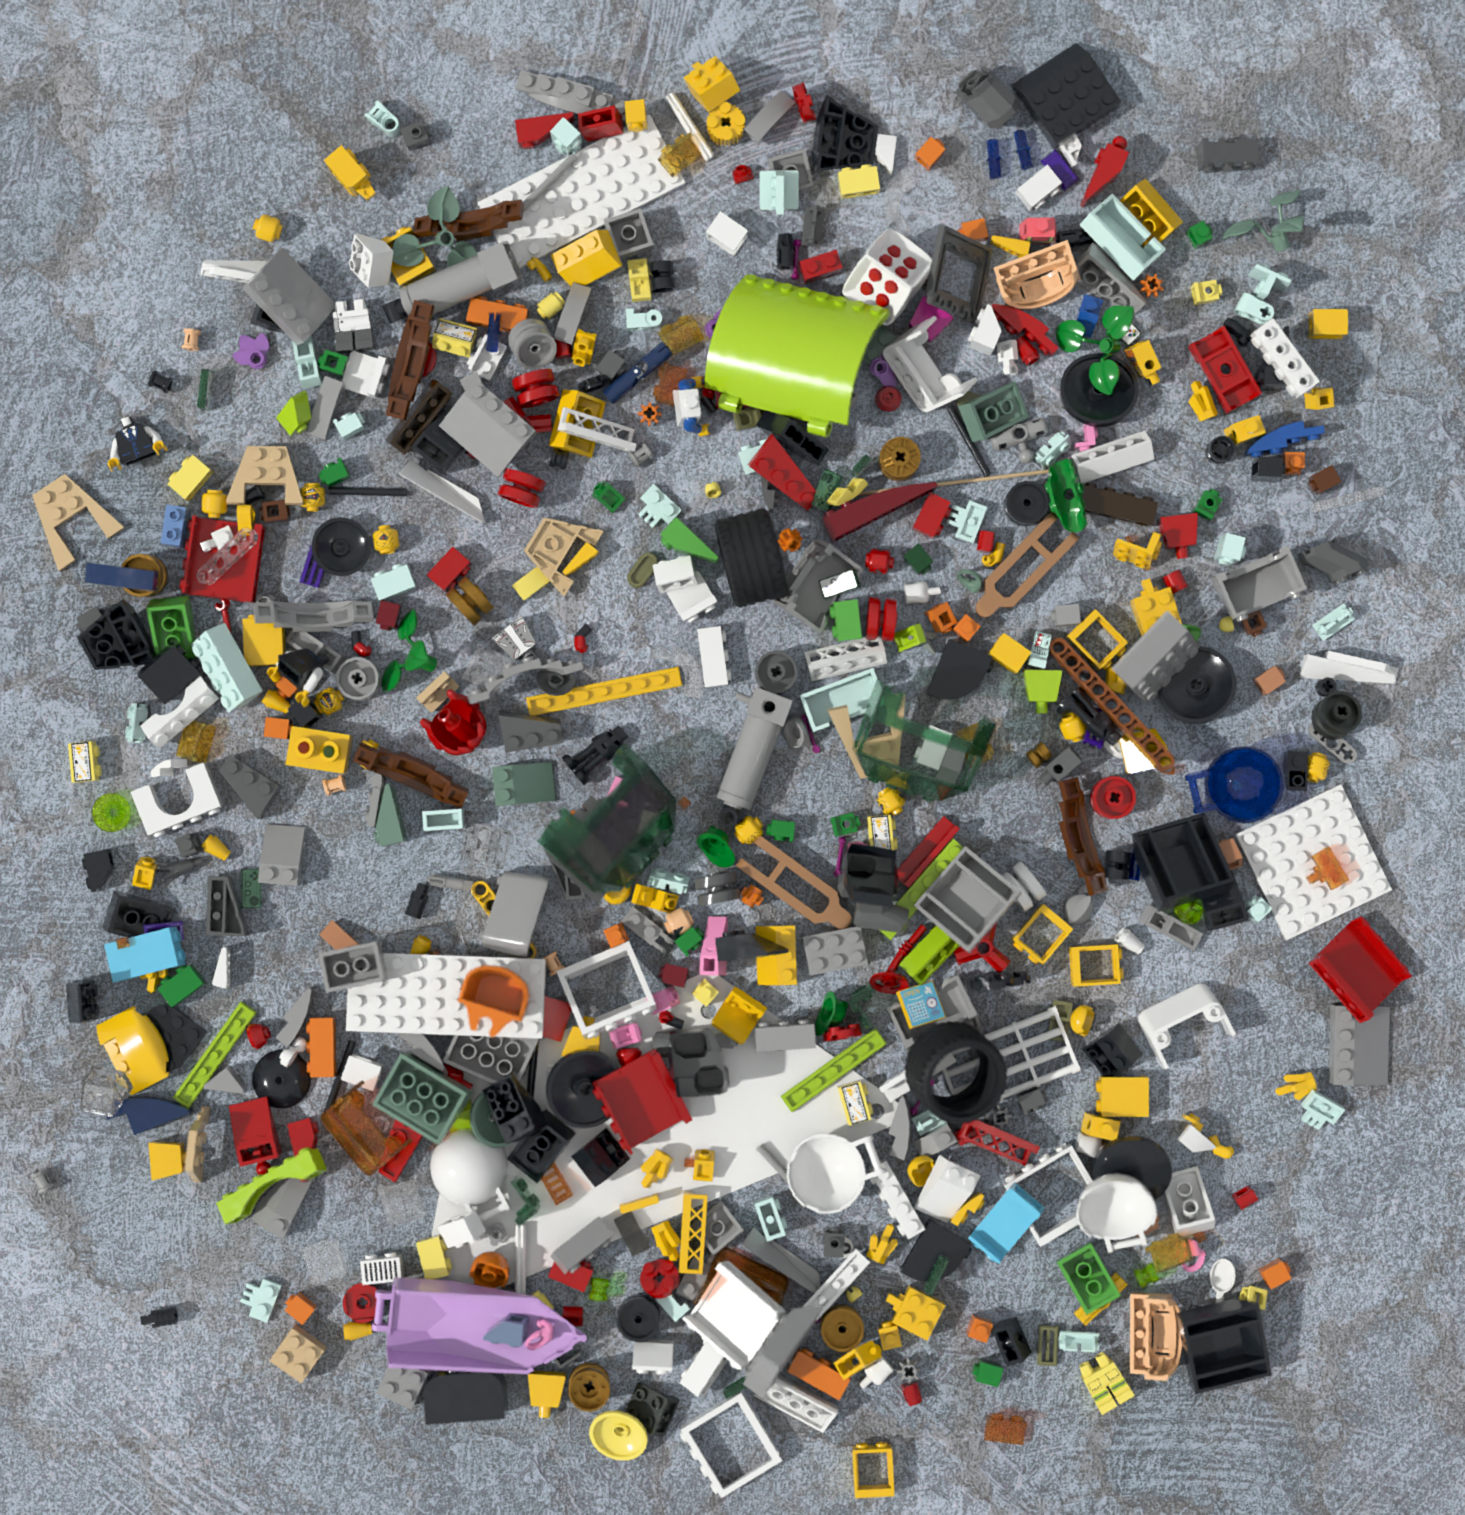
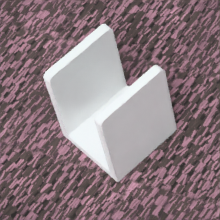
(726, 233)
(363, 1069)

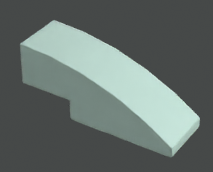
(307, 364)

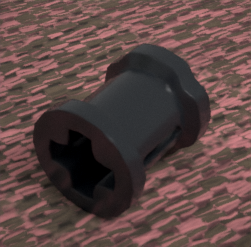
(160, 381)
(254, 494)
(1322, 691)

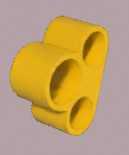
(245, 517)

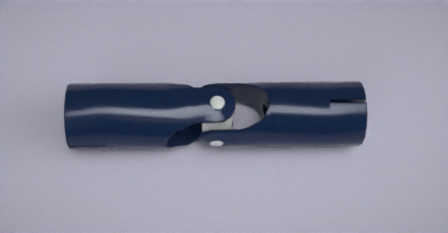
(628, 380)

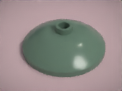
(482, 1127)

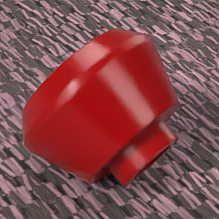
(893, 401)
(258, 1035)
(627, 1055)

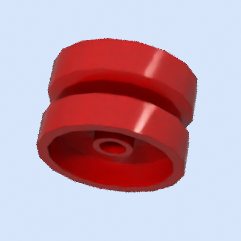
(535, 388)
(521, 488)
(880, 618)
(1124, 797)

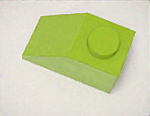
(295, 414)

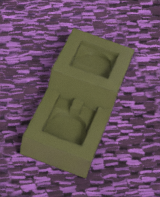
(747, 418)
(1065, 1013)

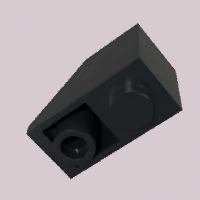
(1293, 765)
(98, 867)

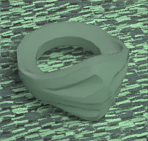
(972, 585)

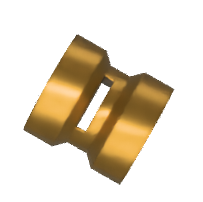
(1042, 752)

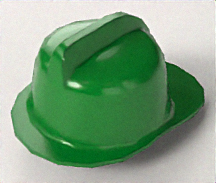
(716, 847)
(830, 1014)

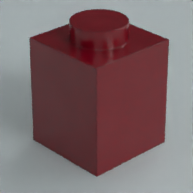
(388, 615)
(673, 975)

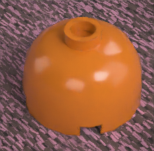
(490, 1270)

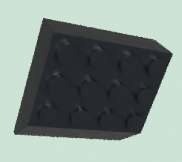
(1066, 94)
(1181, 862)
(1223, 1344)

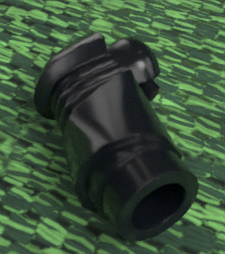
(1236, 329)

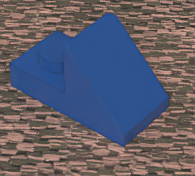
(1089, 313)

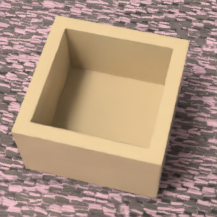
(298, 1353)

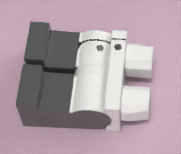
(350, 323)

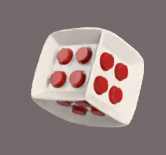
(889, 274)

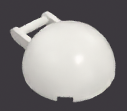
(470, 1172)
(829, 1172)
(1116, 1209)

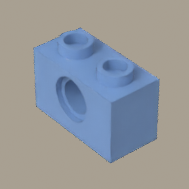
(175, 526)

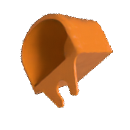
(494, 994)

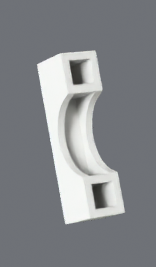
(197, 699)

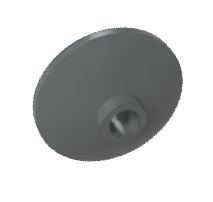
(547, 679)

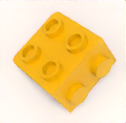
(1138, 555)
(738, 1015)

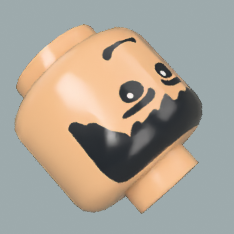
(678, 922)

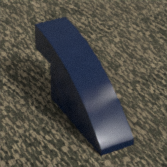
(121, 576)
(150, 1112)

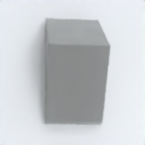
(950, 765)
(227, 1082)

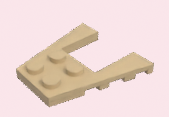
(61, 502)
(881, 746)

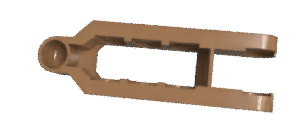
(992, 598)
(833, 913)

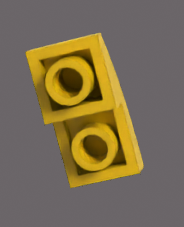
(973, 1203)

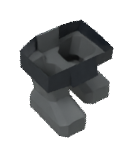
(872, 888)
(693, 1061)

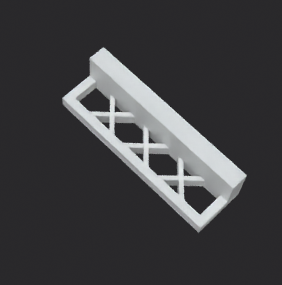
(596, 436)
(846, 661)
(898, 1086)
(838, 1282)

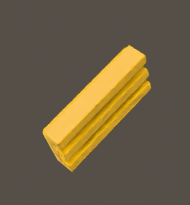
(639, 1203)

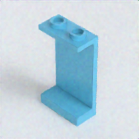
(146, 954)
(1006, 1223)

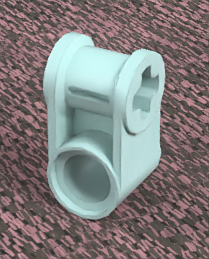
(381, 117)
(1252, 308)

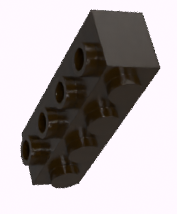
(419, 416)
(1119, 506)

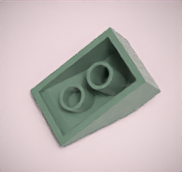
(993, 411)
(523, 784)
(390, 823)

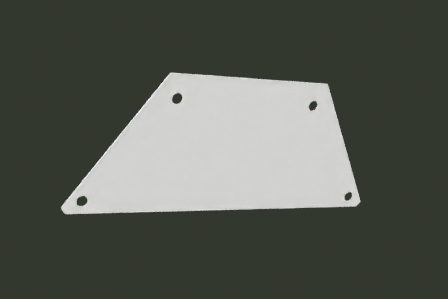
(723, 1123)

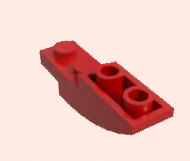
(1018, 321)

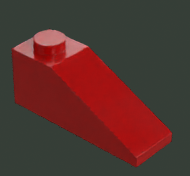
(537, 129)
(303, 1135)

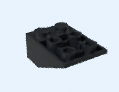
(437, 445)
(1224, 909)
(81, 1001)
(514, 1109)

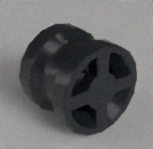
(559, 459)

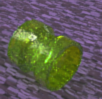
(1146, 1275)
(598, 1290)

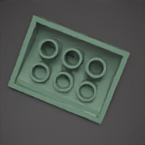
(422, 1097)

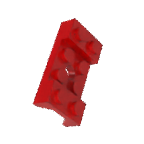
(1232, 388)

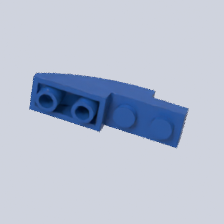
(1277, 439)

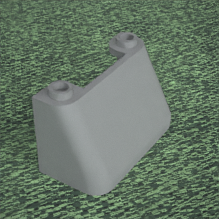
(1259, 584)
(804, 593)
(515, 913)
(954, 1003)

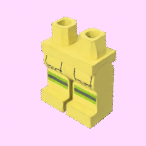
(1100, 1378)

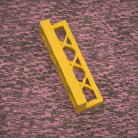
(685, 1228)

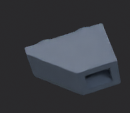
(509, 1330)

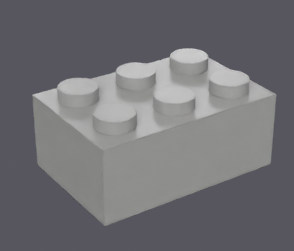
(834, 950)
(353, 966)
(785, 1035)

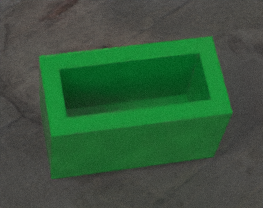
(181, 985)

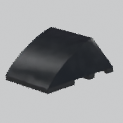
(842, 138)
(117, 639)

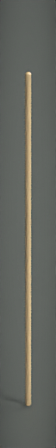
(970, 480)

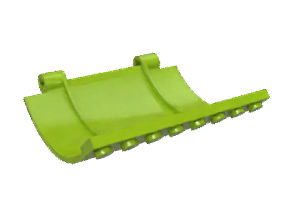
(790, 351)

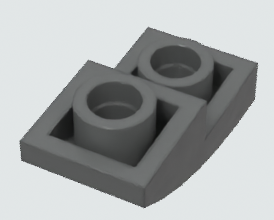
(768, 495)

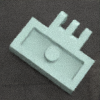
(658, 506)
(967, 520)
(1320, 1109)
(262, 1298)

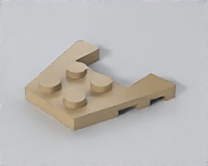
(265, 467)
(552, 543)
(196, 1139)

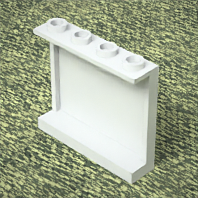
(734, 1316)

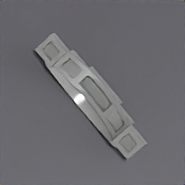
(566, 94)
(313, 616)
(528, 664)

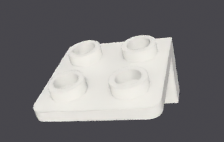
(365, 374)
(693, 600)

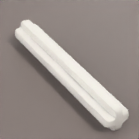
(689, 126)
(520, 1259)

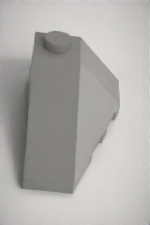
(1105, 279)
(281, 1205)

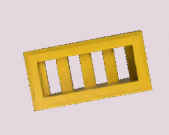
(1013, 246)
(584, 555)

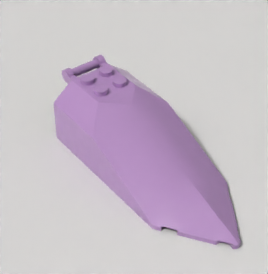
(445, 1322)

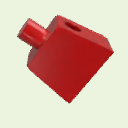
(1179, 533)

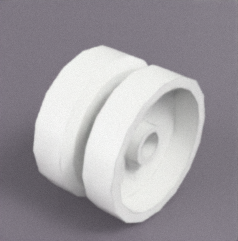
(1026, 884)

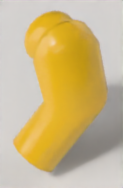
(540, 267)
(995, 557)
(1220, 1150)

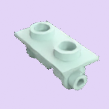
(1060, 444)
(1333, 621)
(136, 716)
(660, 877)
(926, 1122)
(1087, 1340)

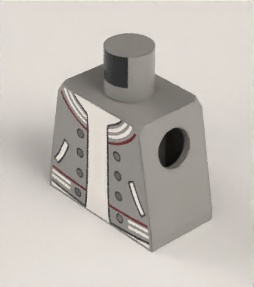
(516, 640)

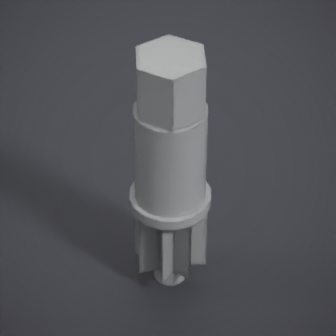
(449, 882)

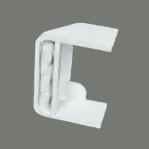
(918, 371)
(1175, 1009)

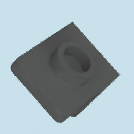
(568, 1361)

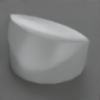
(796, 733)
(1078, 908)

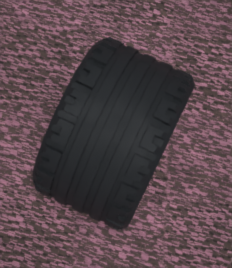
(751, 557)
(979, 1096)

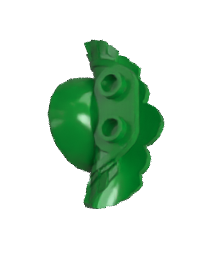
(1070, 512)

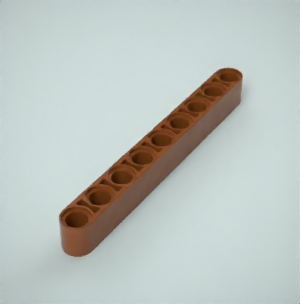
(1108, 696)

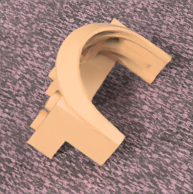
(1041, 290)
(1166, 1335)

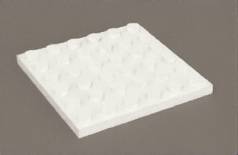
(1281, 859)

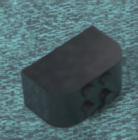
(465, 1397)

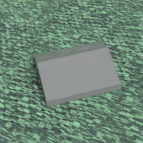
(793, 161)
(720, 1228)

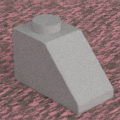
(935, 1140)

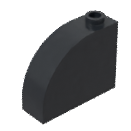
(792, 437)
(958, 671)
(929, 1246)

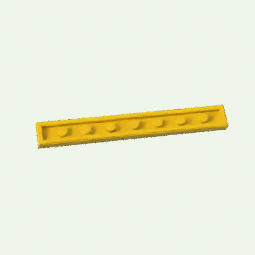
(605, 691)

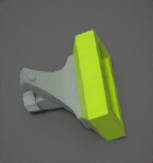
(913, 637)

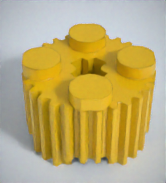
(725, 113)

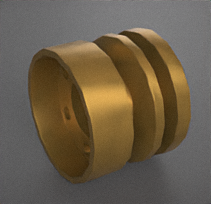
(899, 470)
(591, 1397)

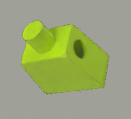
(1042, 687)

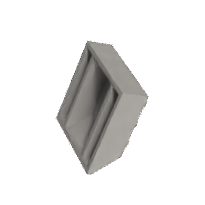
(1156, 657)
(967, 899)
(779, 1348)

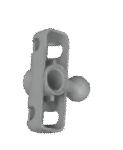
(1029, 429)

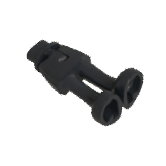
(1098, 725)
(606, 745)

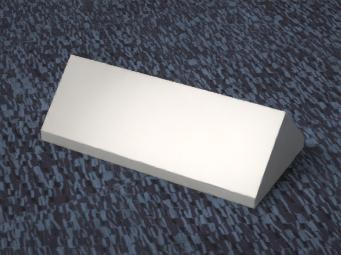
(800, 1403)

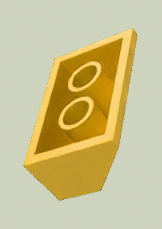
(1151, 211)
(587, 258)
(582, 403)
(778, 968)

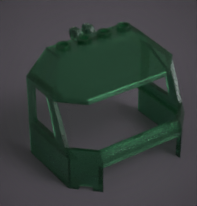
(884, 708)

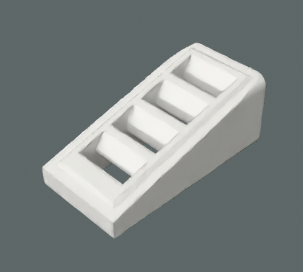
(222, 971)

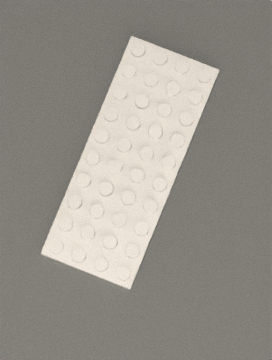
(603, 182)
(425, 993)

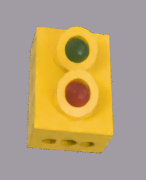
(319, 750)

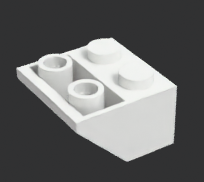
(371, 260)
(987, 333)
(653, 1356)

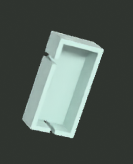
(1121, 237)
(226, 667)
(850, 691)

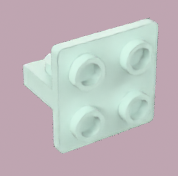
(779, 190)
(1268, 280)

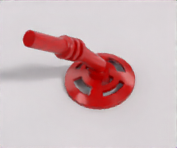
(891, 978)

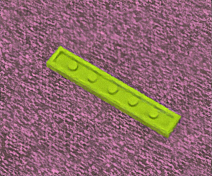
(215, 1054)
(833, 1070)

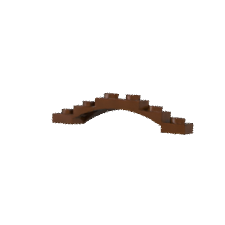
(473, 223)
(410, 360)
(412, 773)
(1078, 837)

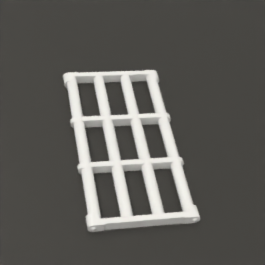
(1022, 1045)

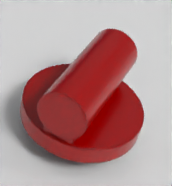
(742, 173)

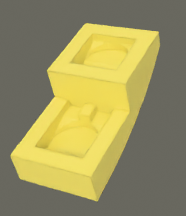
(639, 280)
(843, 495)
(530, 583)

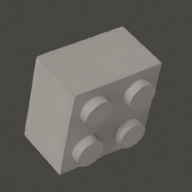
(629, 233)
(402, 1385)

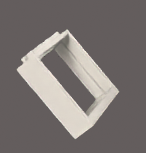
(595, 962)
(1029, 1169)
(757, 1426)

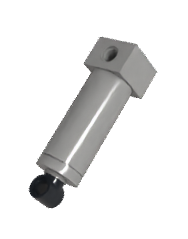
(458, 282)
(751, 751)

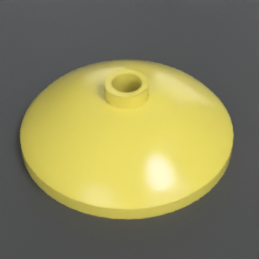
(618, 1435)

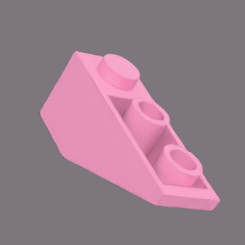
(708, 958)

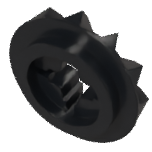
(593, 383)

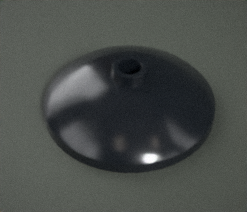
(345, 533)
(294, 1085)

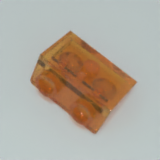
(669, 380)
(1005, 1429)

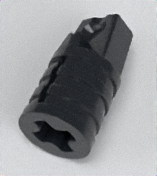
(1075, 237)
(785, 252)
(417, 901)
(161, 1317)

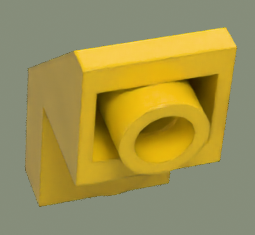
(654, 898)

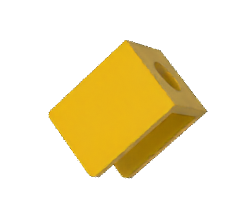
(1327, 323)
(1009, 653)

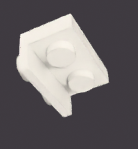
(486, 362)

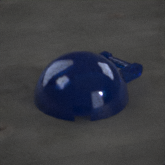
(1240, 785)

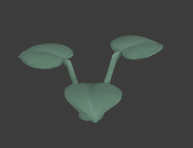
(441, 207)
(1279, 236)

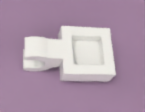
(1007, 353)
(219, 539)

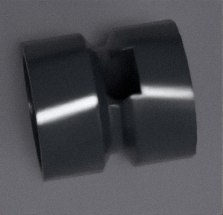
(661, 276)
(1220, 450)
(1117, 857)

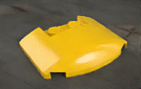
(134, 1048)

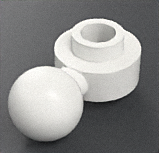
(288, 1055)

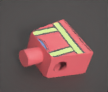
(1038, 230)

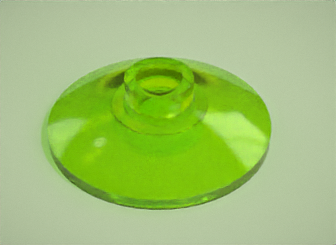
(102, 808)

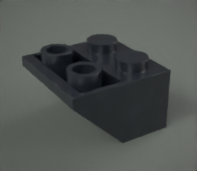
(1113, 1051)
(600, 1157)

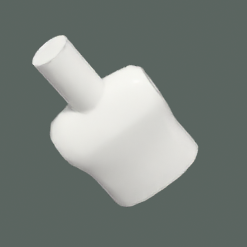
(919, 592)
(1088, 1144)
(877, 1372)

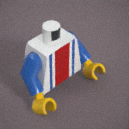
(688, 406)

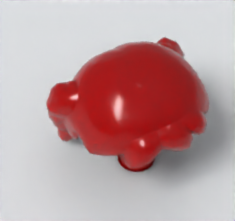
(457, 726)

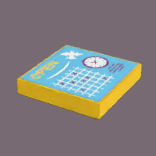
(921, 1004)

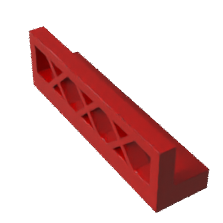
(926, 851)
(1002, 1135)

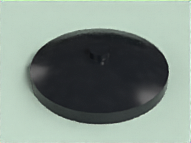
(1089, 404)
(1200, 689)
(571, 1087)
(1138, 1159)

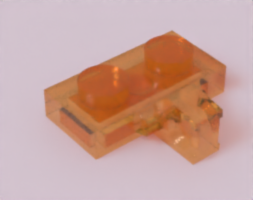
(1327, 869)

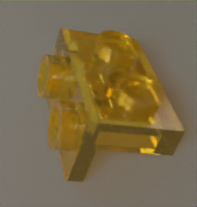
(196, 741)
(1170, 1252)

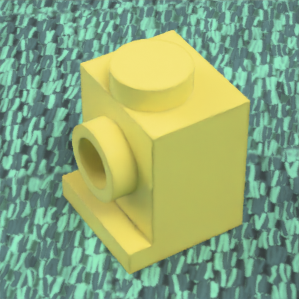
(1201, 297)
(705, 992)
(1250, 1294)

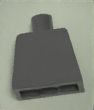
(1067, 759)

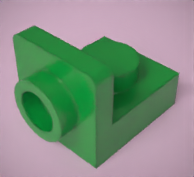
(607, 496)

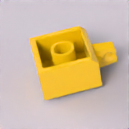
(711, 83)
(349, 173)
(1152, 605)
(916, 1311)

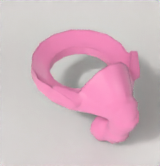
(1196, 1251)
(546, 1334)

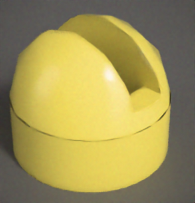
(712, 490)
(1226, 624)
(854, 1295)

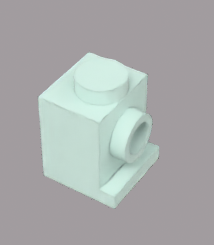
(350, 424)
(1257, 908)

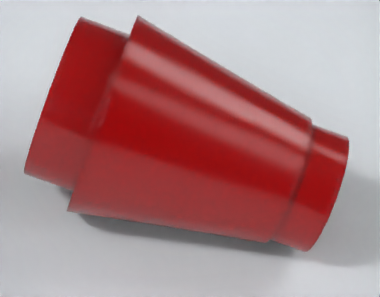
(1027, 351)

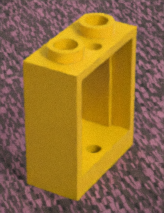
(1118, 650)
(1056, 920)
(1117, 971)
(878, 1490)

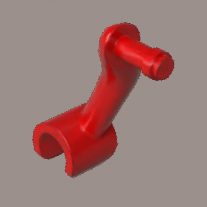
(226, 604)

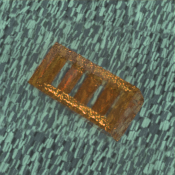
(557, 1200)

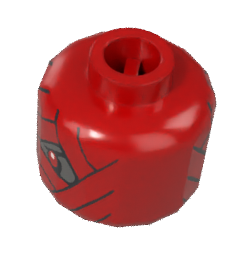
(879, 561)

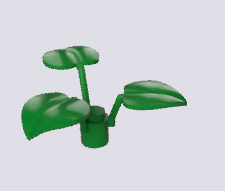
(1105, 373)
(416, 657)

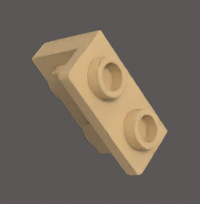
(436, 692)

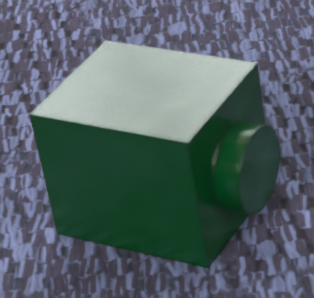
(918, 560)

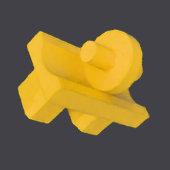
(583, 348)

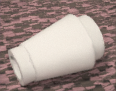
(1129, 941)

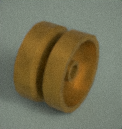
(151, 563)
(470, 600)
(842, 1316)

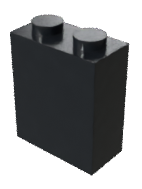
(169, 672)

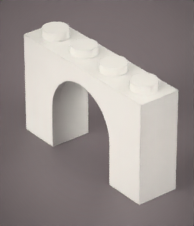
(205, 801)

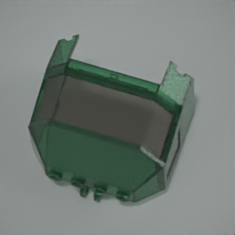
(621, 831)

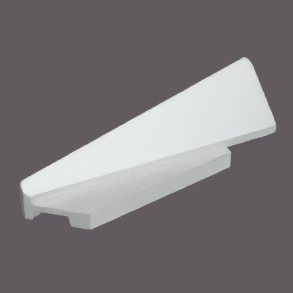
(231, 269)
(443, 490)
(1347, 668)

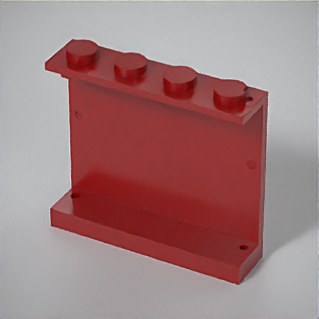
(239, 581)
(1359, 968)
(640, 1100)

